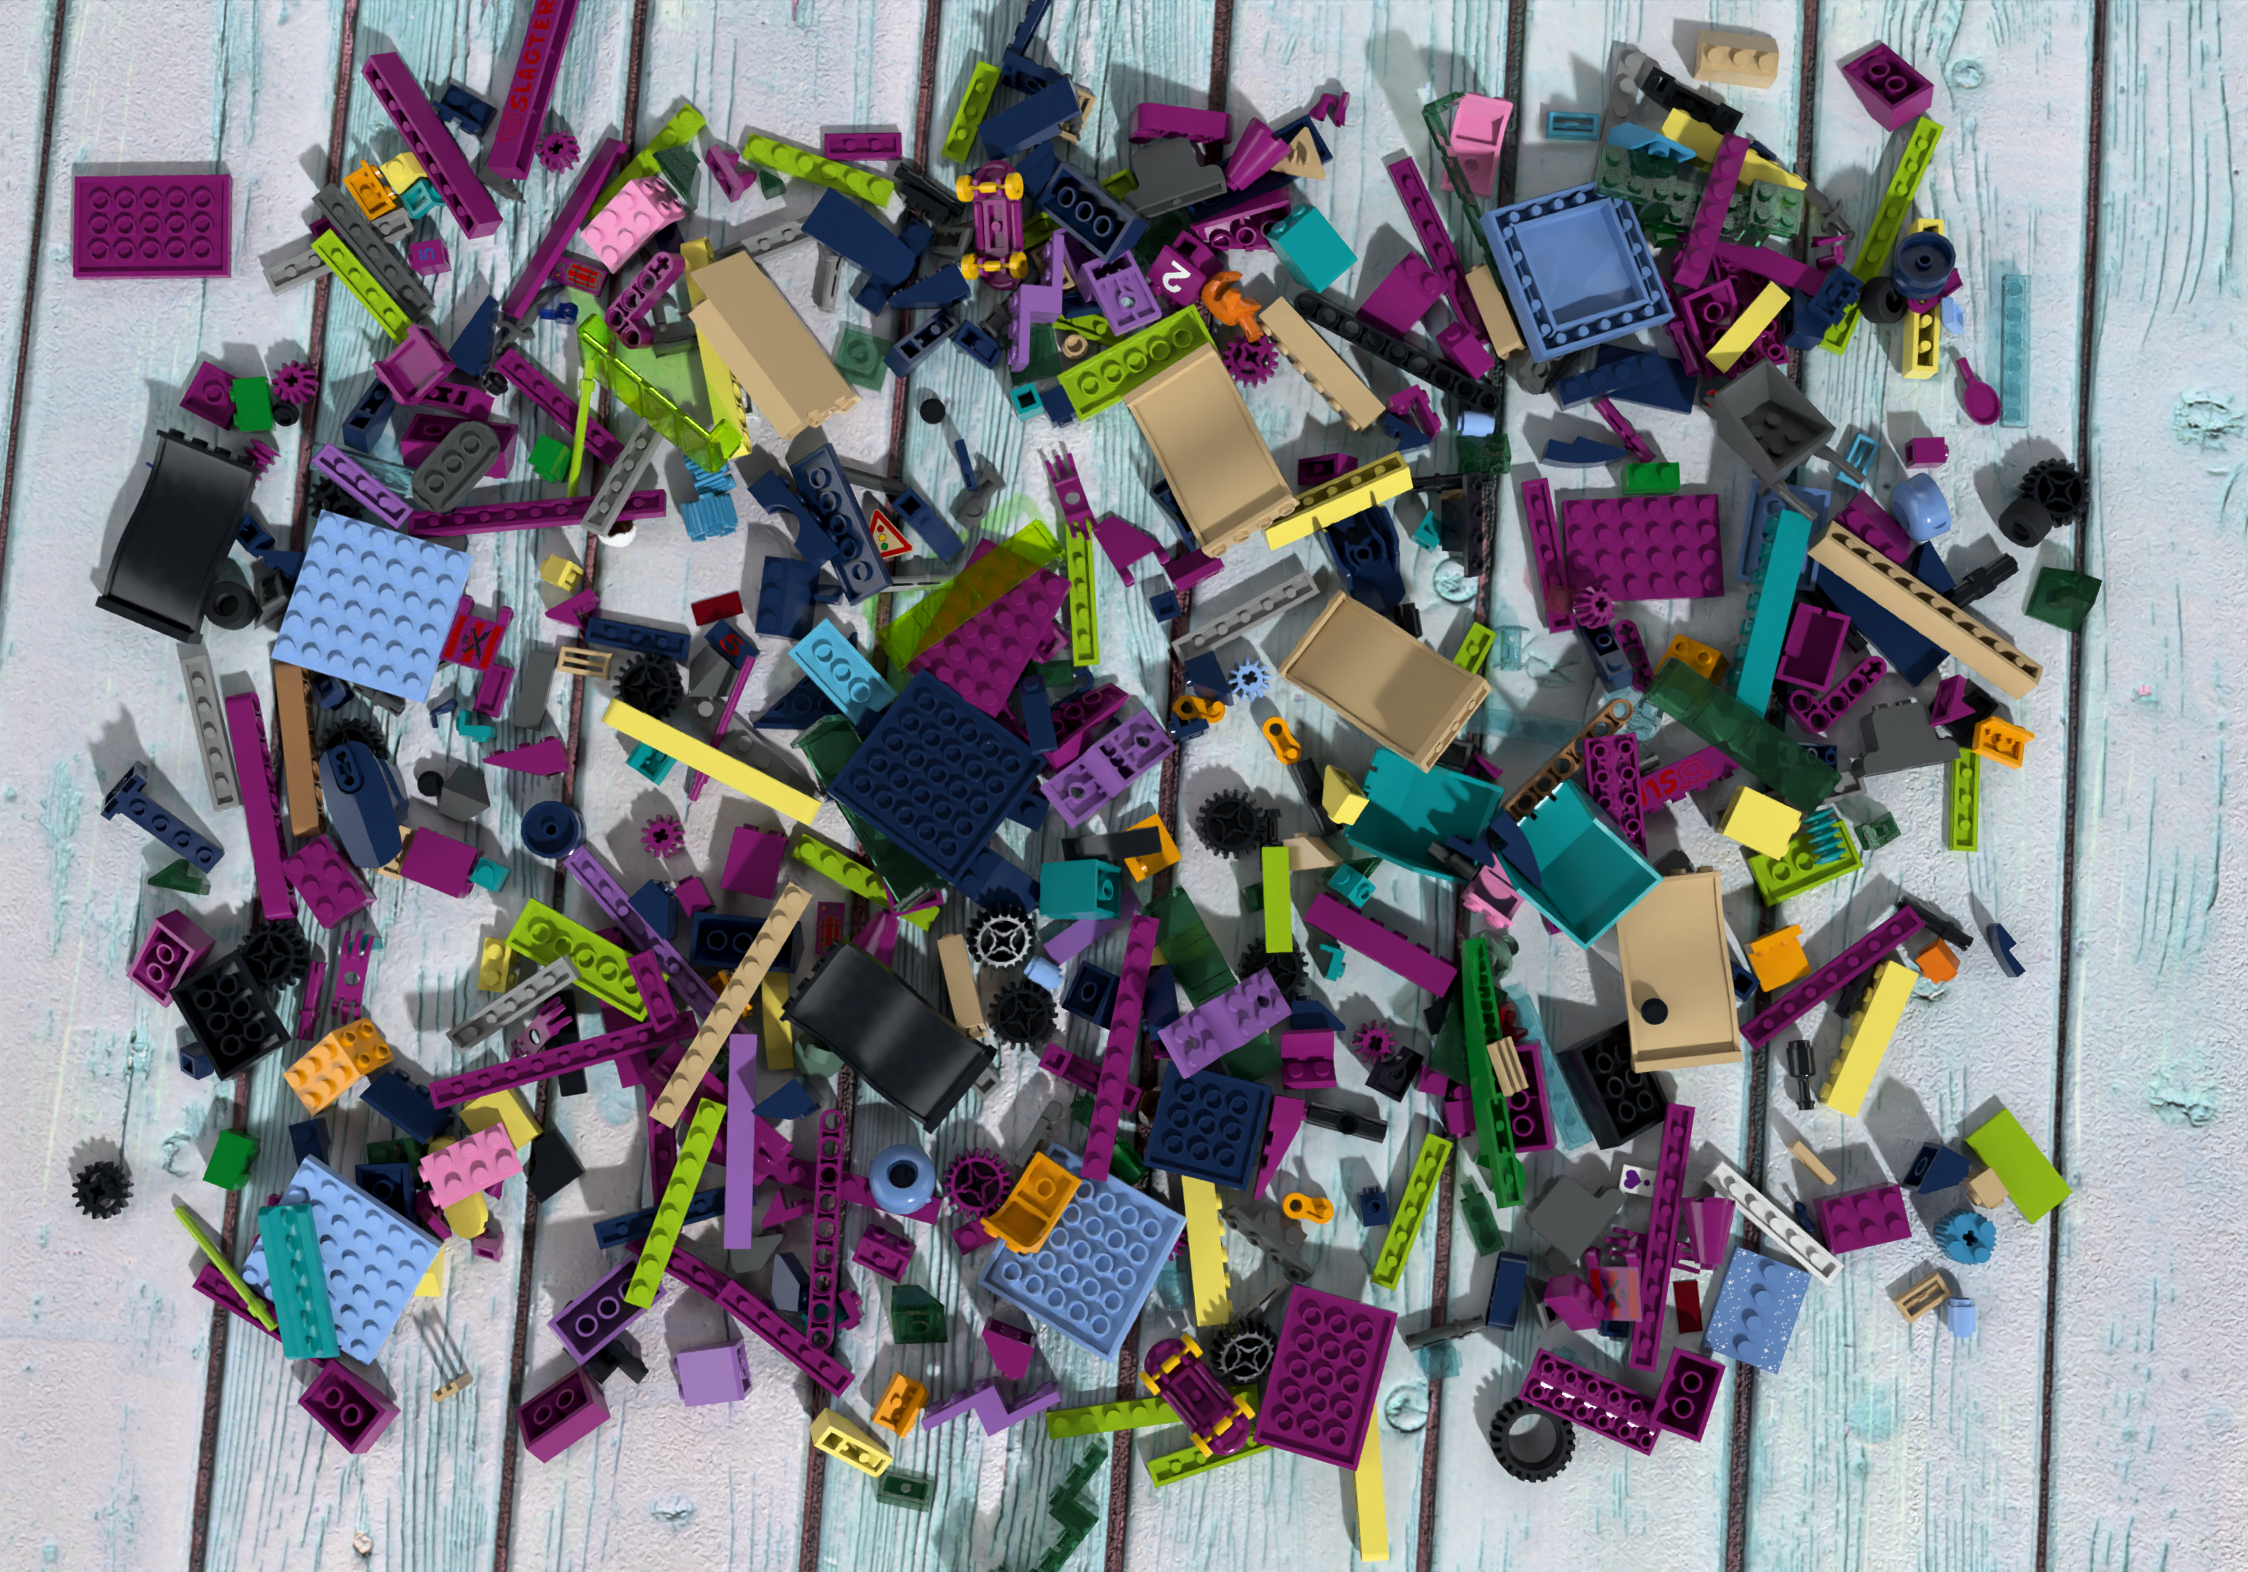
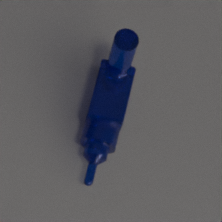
(563, 314)

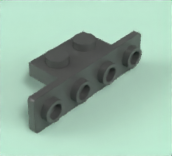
(1274, 1236)

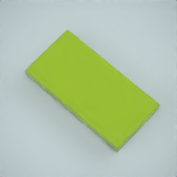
(1796, 870)
(2018, 1164)

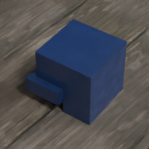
(1038, 169)

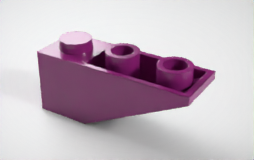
(541, 759)

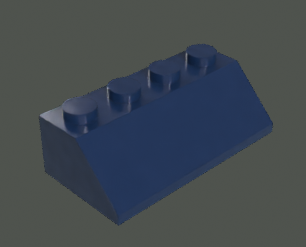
(1091, 212)

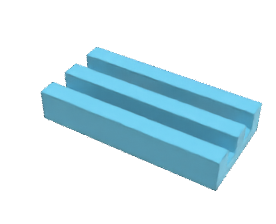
(1567, 135)
(1866, 441)

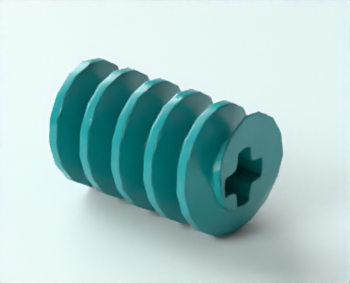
(1824, 836)

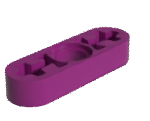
(1634, 635)

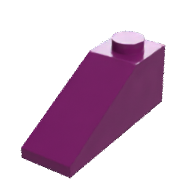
(460, 401)

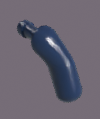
(1763, 151)
(442, 709)
(1804, 1221)

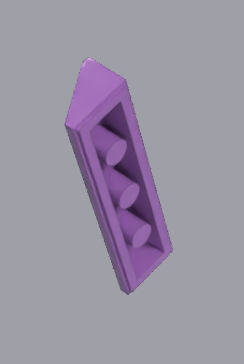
(362, 485)

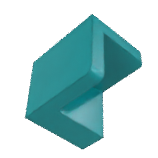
(1428, 533)

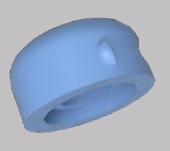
(1920, 508)
(897, 1199)

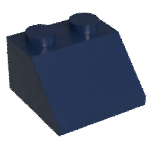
(657, 907)
(1093, 994)
(1160, 1002)
(1935, 1169)

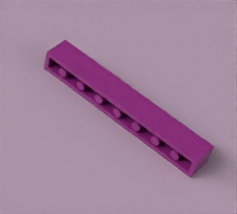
(431, 145)

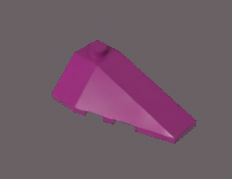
(1245, 224)
(1707, 317)
(1080, 724)
(1281, 1127)

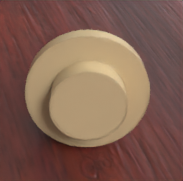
(1074, 346)

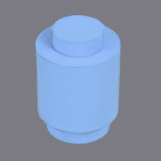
(1474, 423)
(1043, 973)
(1961, 1316)

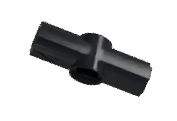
(1982, 581)
(1310, 781)
(1363, 1125)

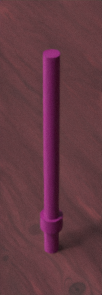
(699, 777)

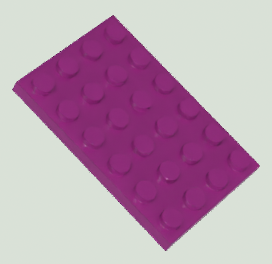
(152, 227)
(1645, 547)
(994, 646)
(1325, 1376)

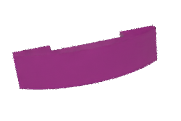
(1083, 1073)

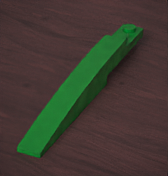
(1489, 1103)

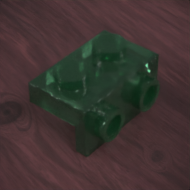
(1483, 453)

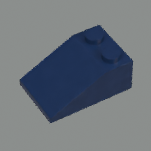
(996, 879)
(392, 1186)

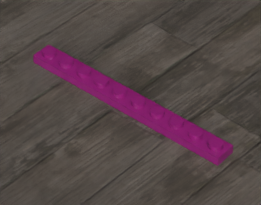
(528, 515)
(1119, 1047)
(558, 1061)
(854, 1187)
(1661, 1235)

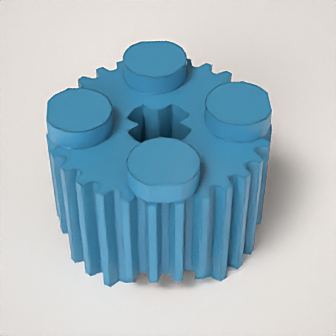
(707, 483)
(709, 516)
(1979, 1238)

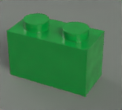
(253, 405)
(550, 459)
(1650, 478)
(232, 1159)

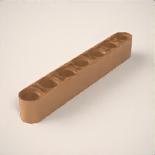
(299, 750)
(1567, 751)

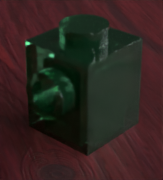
(1083, 1109)

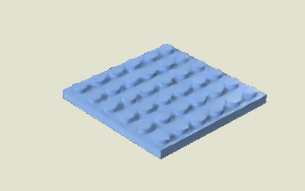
(372, 606)
(367, 1255)
(1092, 1264)

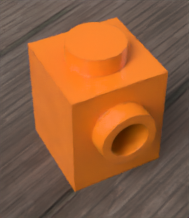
(1937, 962)

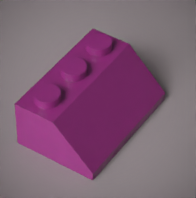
(1875, 528)
(1009, 1347)
(1687, 1394)
(562, 1414)

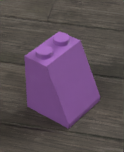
(713, 1373)

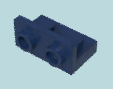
(466, 110)
(1834, 295)
(1192, 728)
(1030, 810)

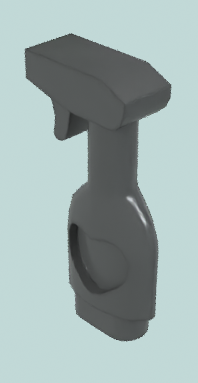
(976, 506)

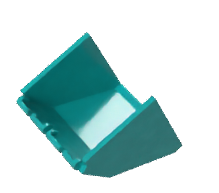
(1416, 808)
(1584, 864)

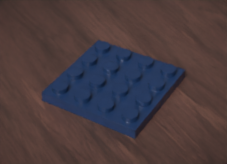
(1207, 1126)

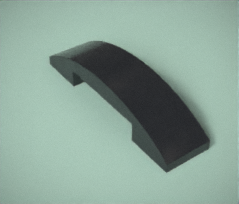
(1669, 95)
(1113, 845)

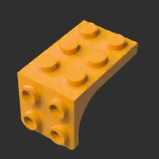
(337, 1064)
(1033, 1205)

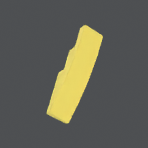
(1747, 327)

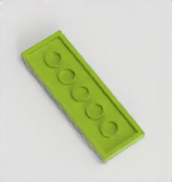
(1125, 366)
(548, 935)

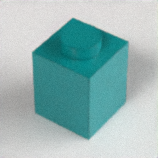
(1026, 402)
(491, 874)

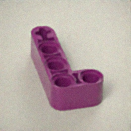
(1170, 121)
(665, 269)
(1839, 691)

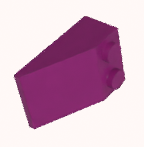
(1889, 87)
(1404, 296)
(169, 955)
(348, 1407)

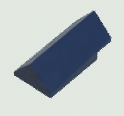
(1030, 120)
(725, 939)

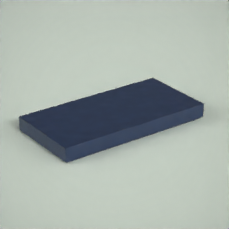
(1671, 394)

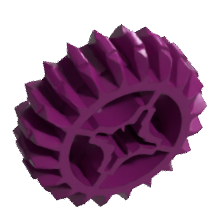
(999, 1175)

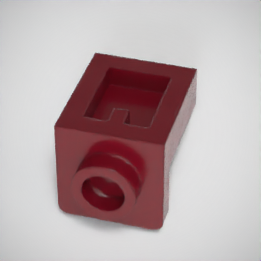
(1507, 1020)

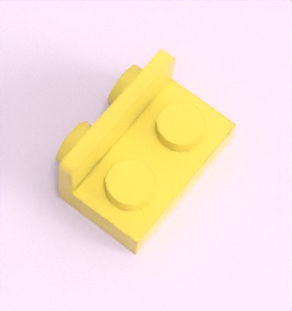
(498, 966)

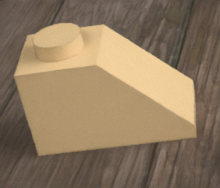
(1310, 853)

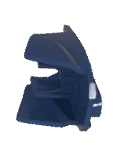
(1369, 560)
(370, 808)

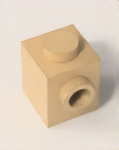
(1985, 1188)

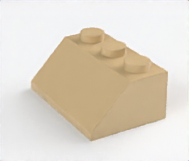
(1736, 59)

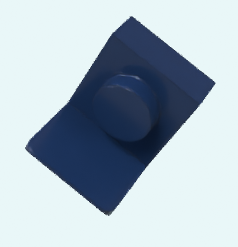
(977, 344)
(1411, 439)
(330, 691)
(1480, 851)

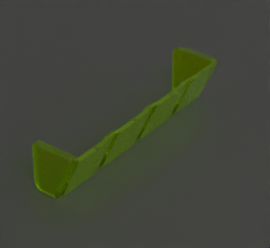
(704, 448)
(969, 593)

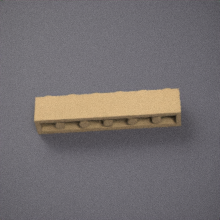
(1320, 365)

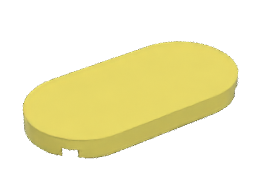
(468, 1214)

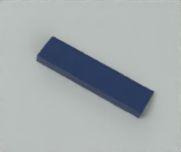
(637, 638)

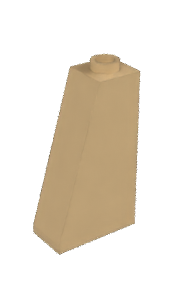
(1496, 313)
(962, 985)

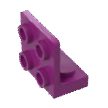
(1418, 401)
(1308, 1059)

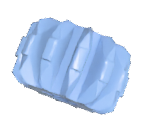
(1244, 671)

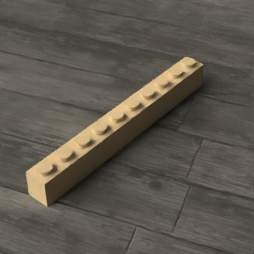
(1925, 610)
(730, 1005)

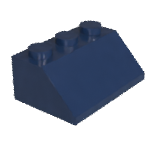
(786, 599)
(793, 1100)
(408, 1106)

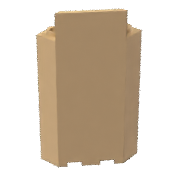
(768, 347)

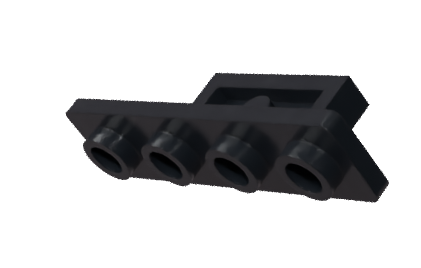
(1464, 524)
(574, 1081)
(610, 1358)

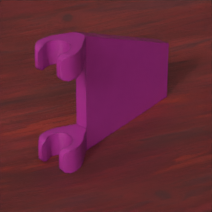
(1126, 546)

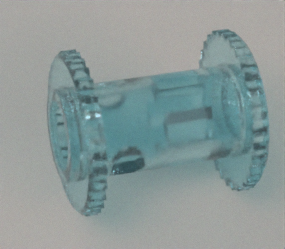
(1510, 651)

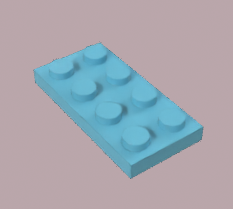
(841, 672)

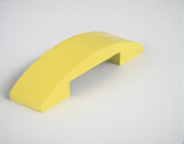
(777, 1033)

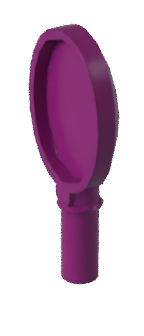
(1979, 398)

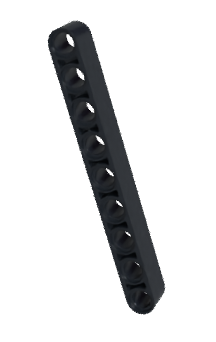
(1390, 339)

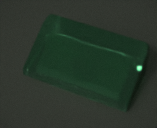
(905, 1491)

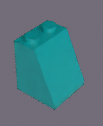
(1310, 248)
(1080, 890)

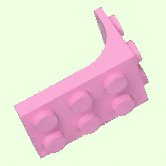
(1478, 140)
(631, 221)
(1493, 896)
(469, 1166)

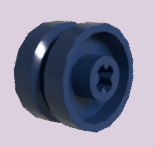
(1922, 265)
(542, 819)

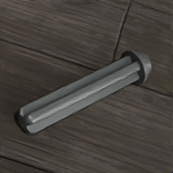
(875, 482)

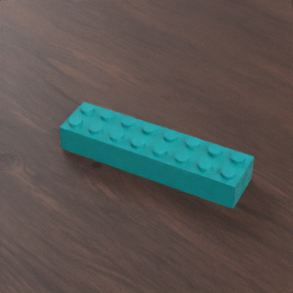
(1768, 609)

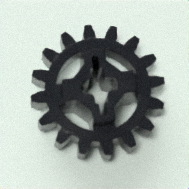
(327, 496)
(94, 1198)

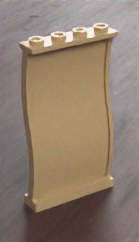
(1211, 451)
(1384, 681)
(1678, 952)

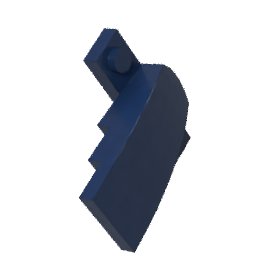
(867, 246)

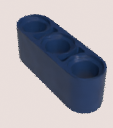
(1506, 1291)

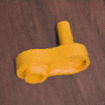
(1203, 708)
(1285, 746)
(1312, 1208)

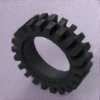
(1528, 1470)

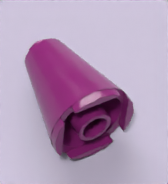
(1254, 155)
(879, 936)
(1708, 1228)

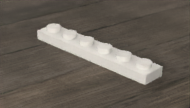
(1774, 1223)

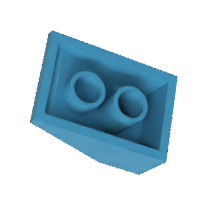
(1640, 139)

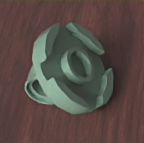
(1498, 952)
(814, 1058)

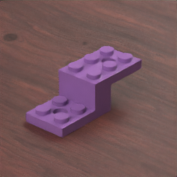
(1110, 284)
(1036, 304)
(1108, 768)
(1224, 1023)
(991, 1405)

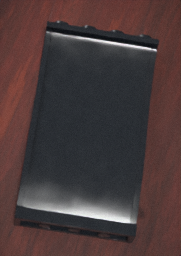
(179, 536)
(887, 1033)

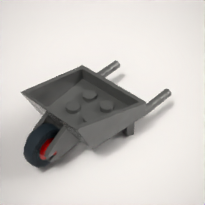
(1771, 427)

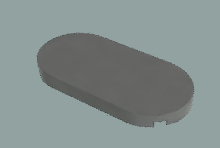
(1541, 376)
(455, 466)

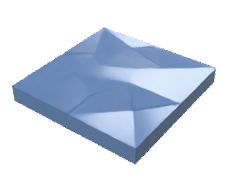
(1575, 270)

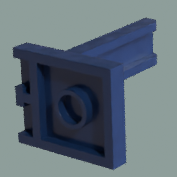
(1023, 72)
(152, 817)

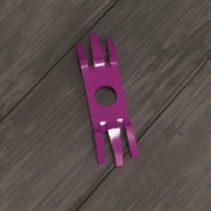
(1067, 485)
(355, 963)
(543, 1024)
(1639, 1240)

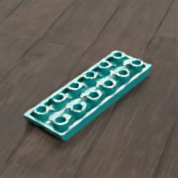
(298, 1281)

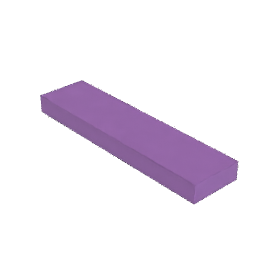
(1088, 931)

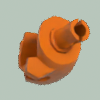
(1228, 306)

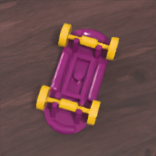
(997, 225)
(1197, 1396)

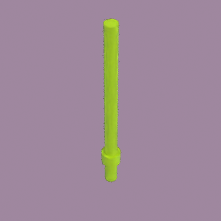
(586, 386)
(255, 1306)

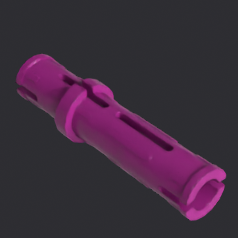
(1676, 330)
(1623, 429)
(311, 1001)

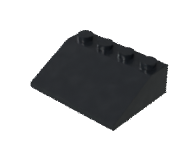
(230, 1016)
(1607, 1089)

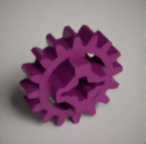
(1255, 369)

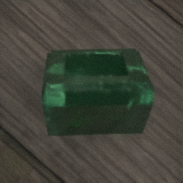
(771, 185)
(1253, 897)

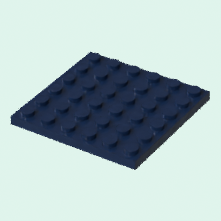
(937, 776)

